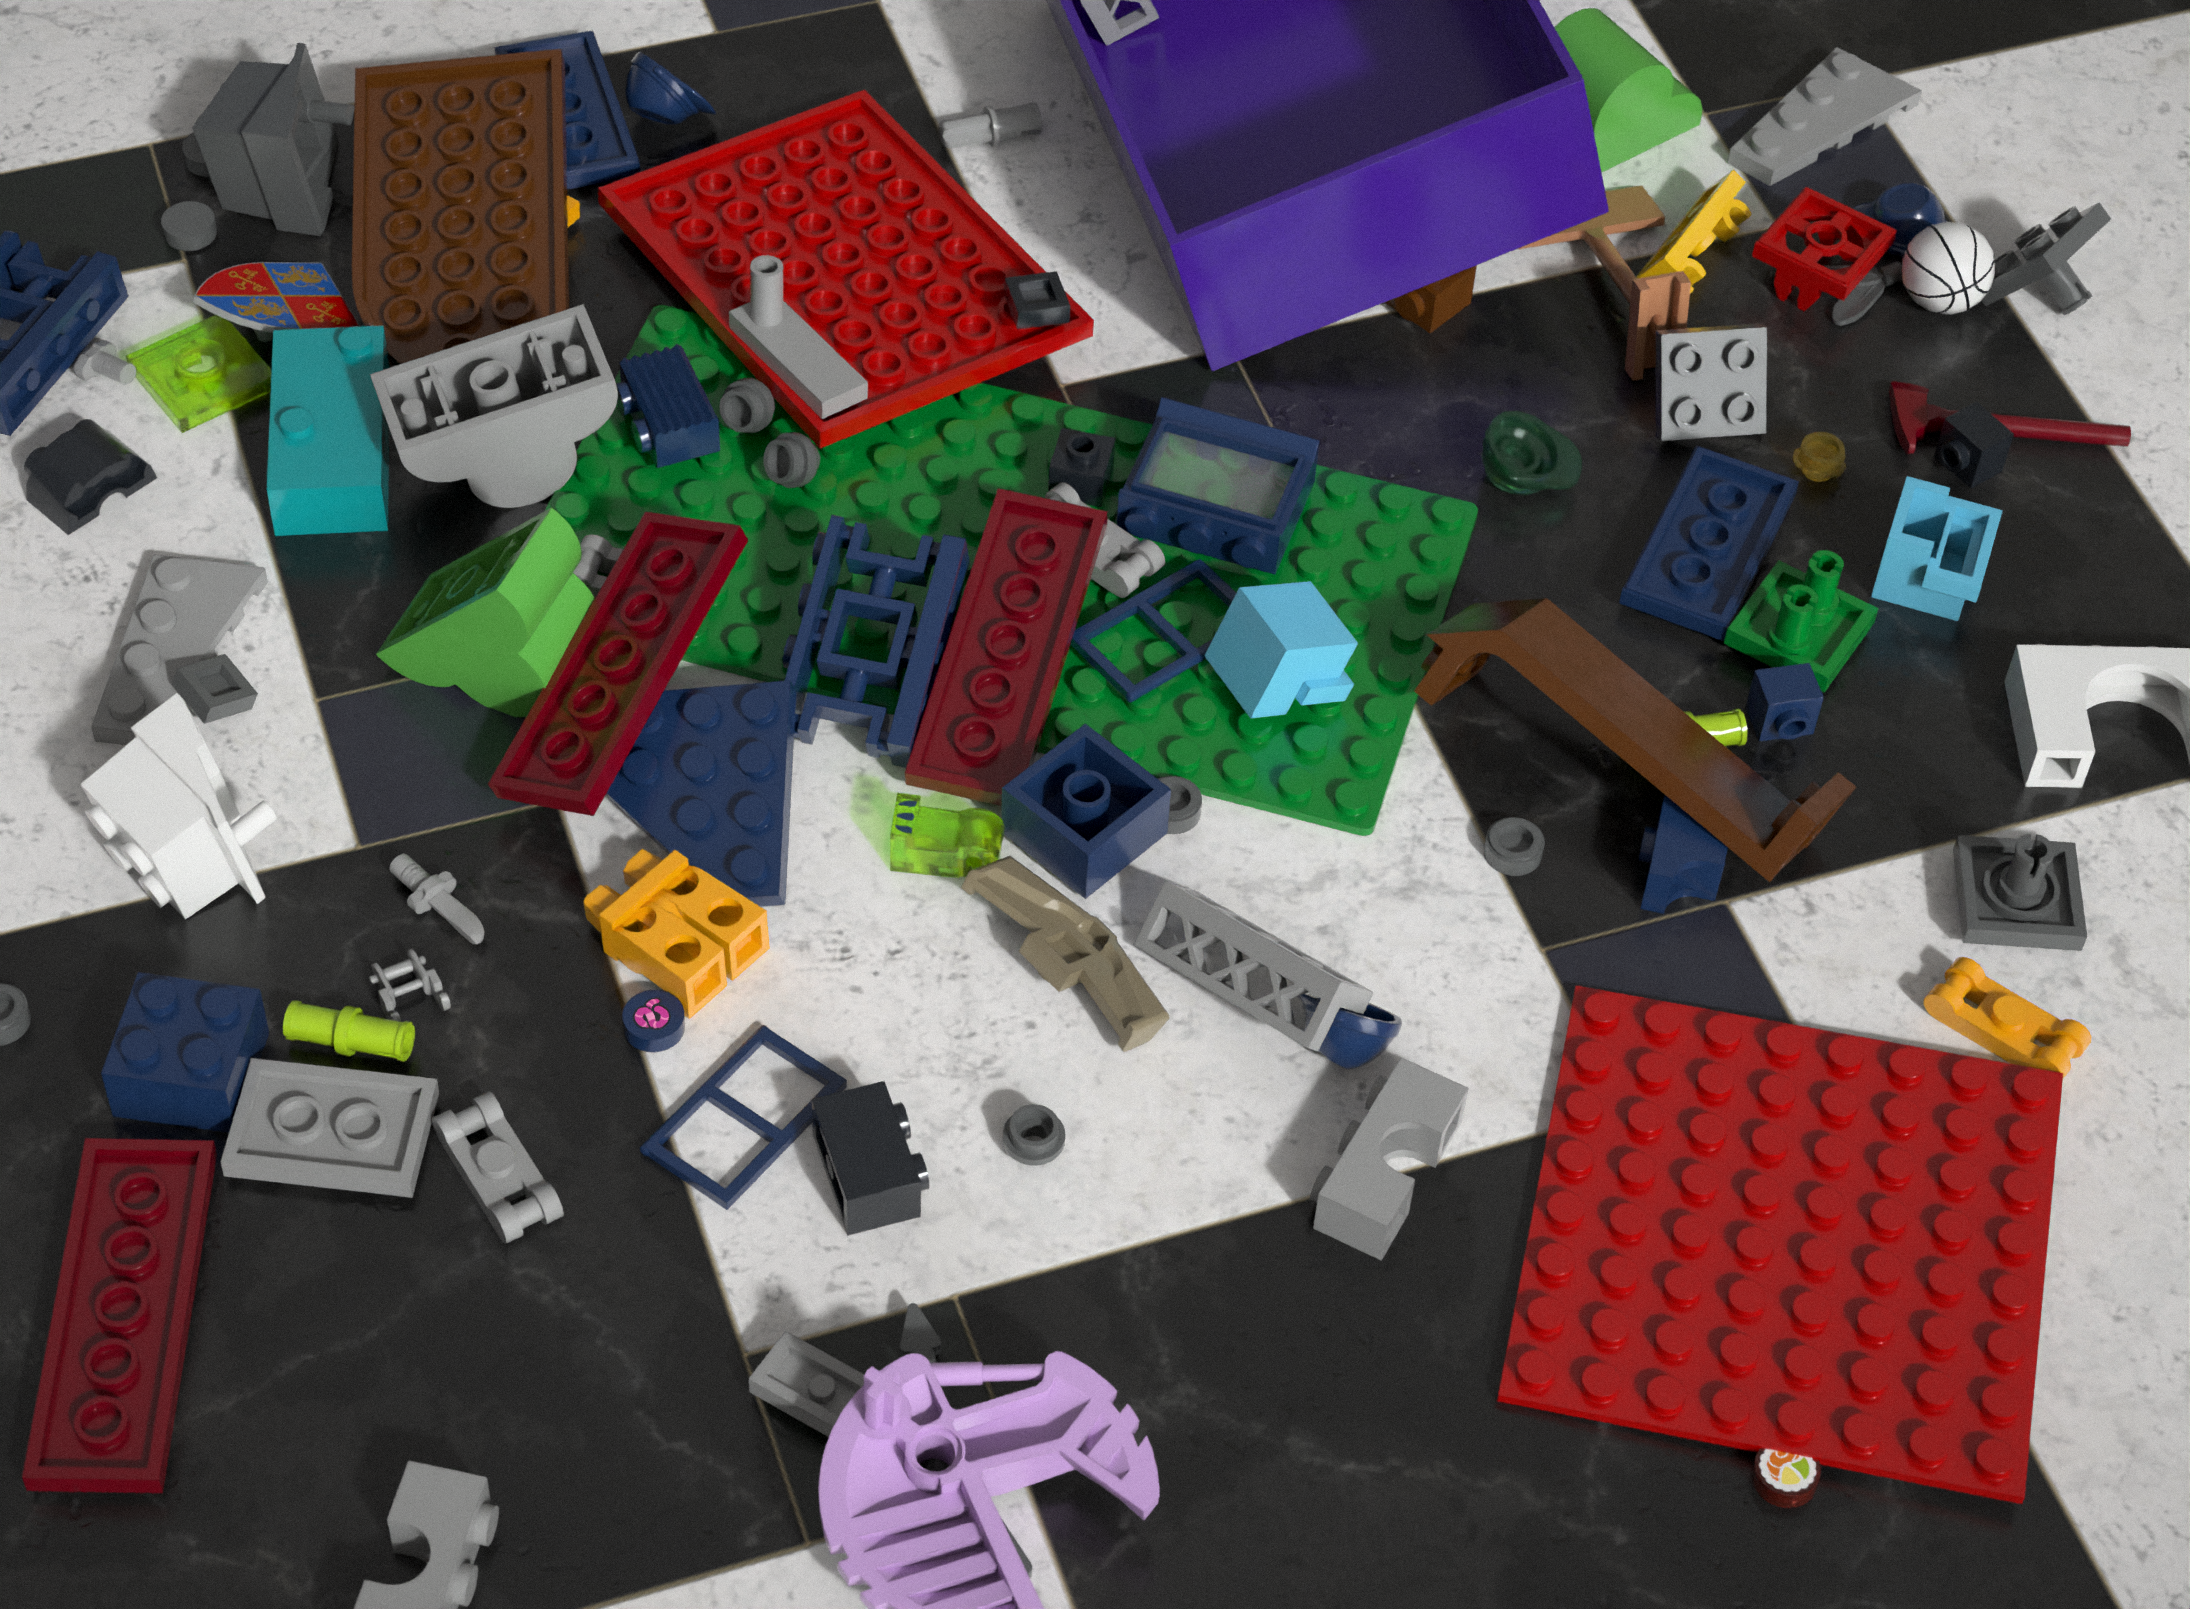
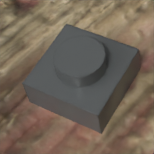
(214, 688)

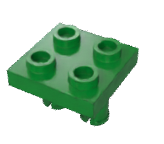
(1803, 619)

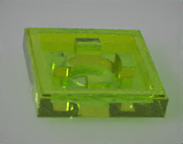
(201, 396)

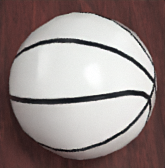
(1948, 268)

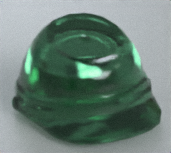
(1528, 455)

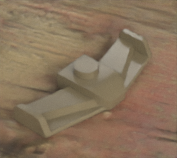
(1072, 948)

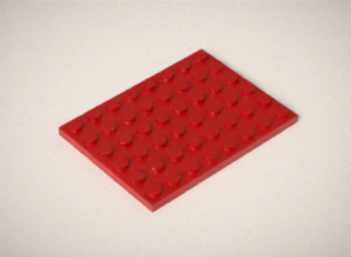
(872, 252)

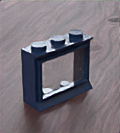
(1218, 486)

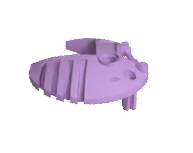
(937, 1534)

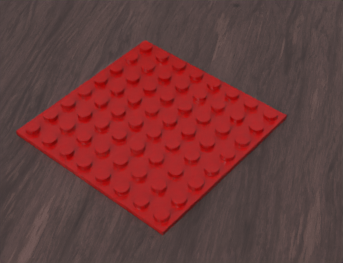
(1790, 1243)

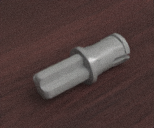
(991, 126)

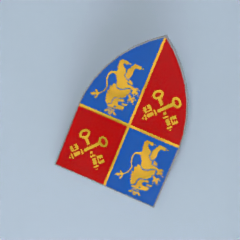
(275, 297)

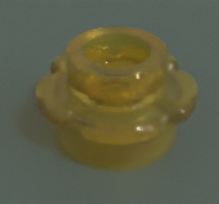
(1820, 456)

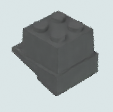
(273, 143)

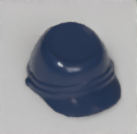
(660, 95)
(1906, 209)
(1353, 1036)

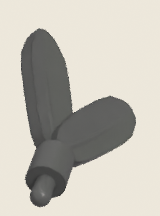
(1865, 293)

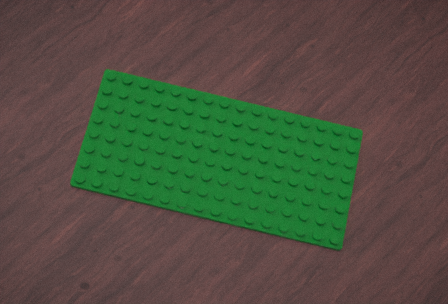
(1366, 544)

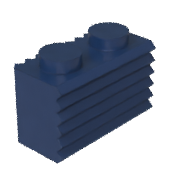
(667, 407)

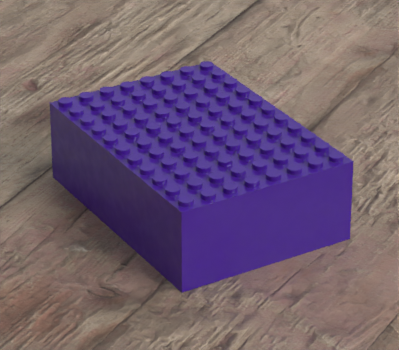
(1336, 149)

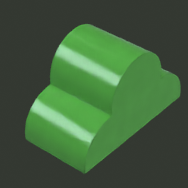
(1628, 90)
(496, 617)

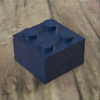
(1085, 810)
(184, 1051)

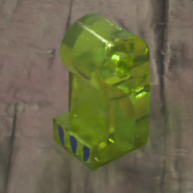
(942, 839)

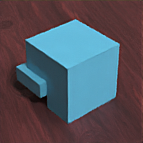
(1936, 550)
(1282, 647)

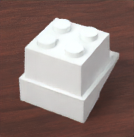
(173, 814)

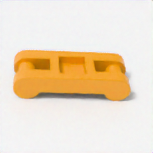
(2004, 1020)

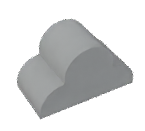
(502, 408)

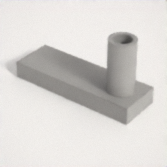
(792, 346)

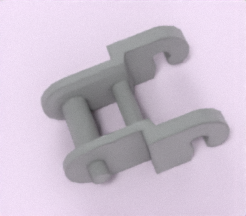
(426, 979)

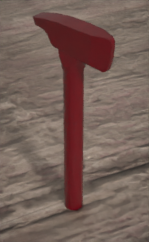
(1915, 418)

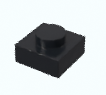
(1037, 300)

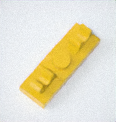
(1710, 217)

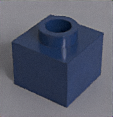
(1784, 702)

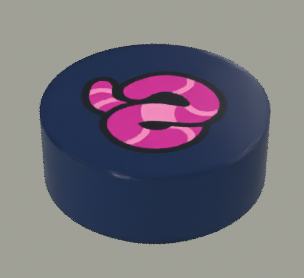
(653, 1021)

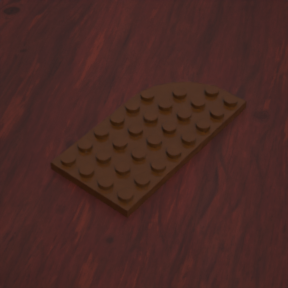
(459, 198)

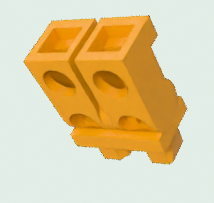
(678, 927)

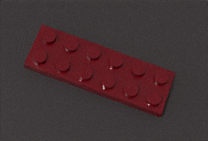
(1006, 646)
(618, 663)
(121, 1317)

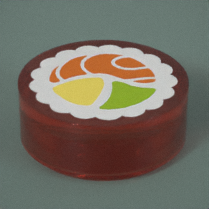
(1785, 1477)

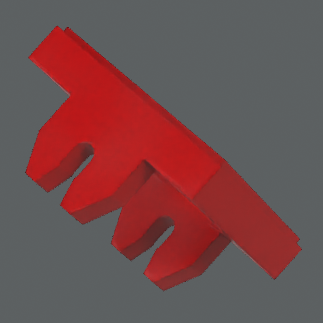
(1860, 238)

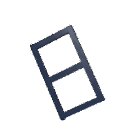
(1142, 606)
(710, 1092)

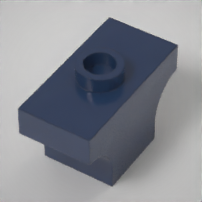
(1681, 859)

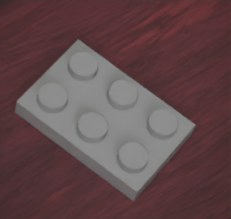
(330, 1127)

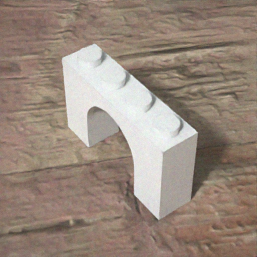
(2057, 684)

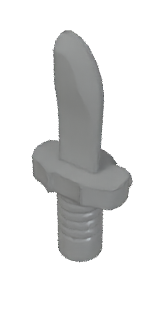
(101, 360)
(435, 893)

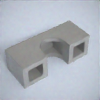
(1407, 1117)
(442, 1521)

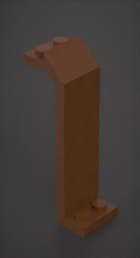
(1634, 724)

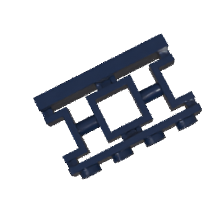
(50, 331)
(912, 647)

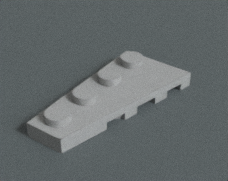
(1821, 114)
(175, 623)

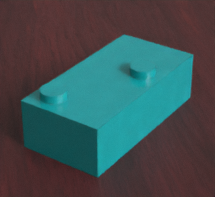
(327, 432)

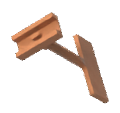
(1654, 301)

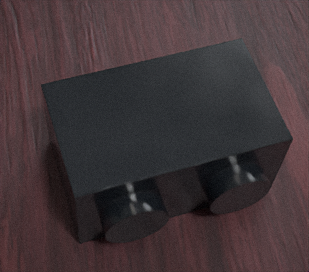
(868, 1157)

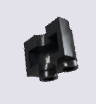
(80, 472)

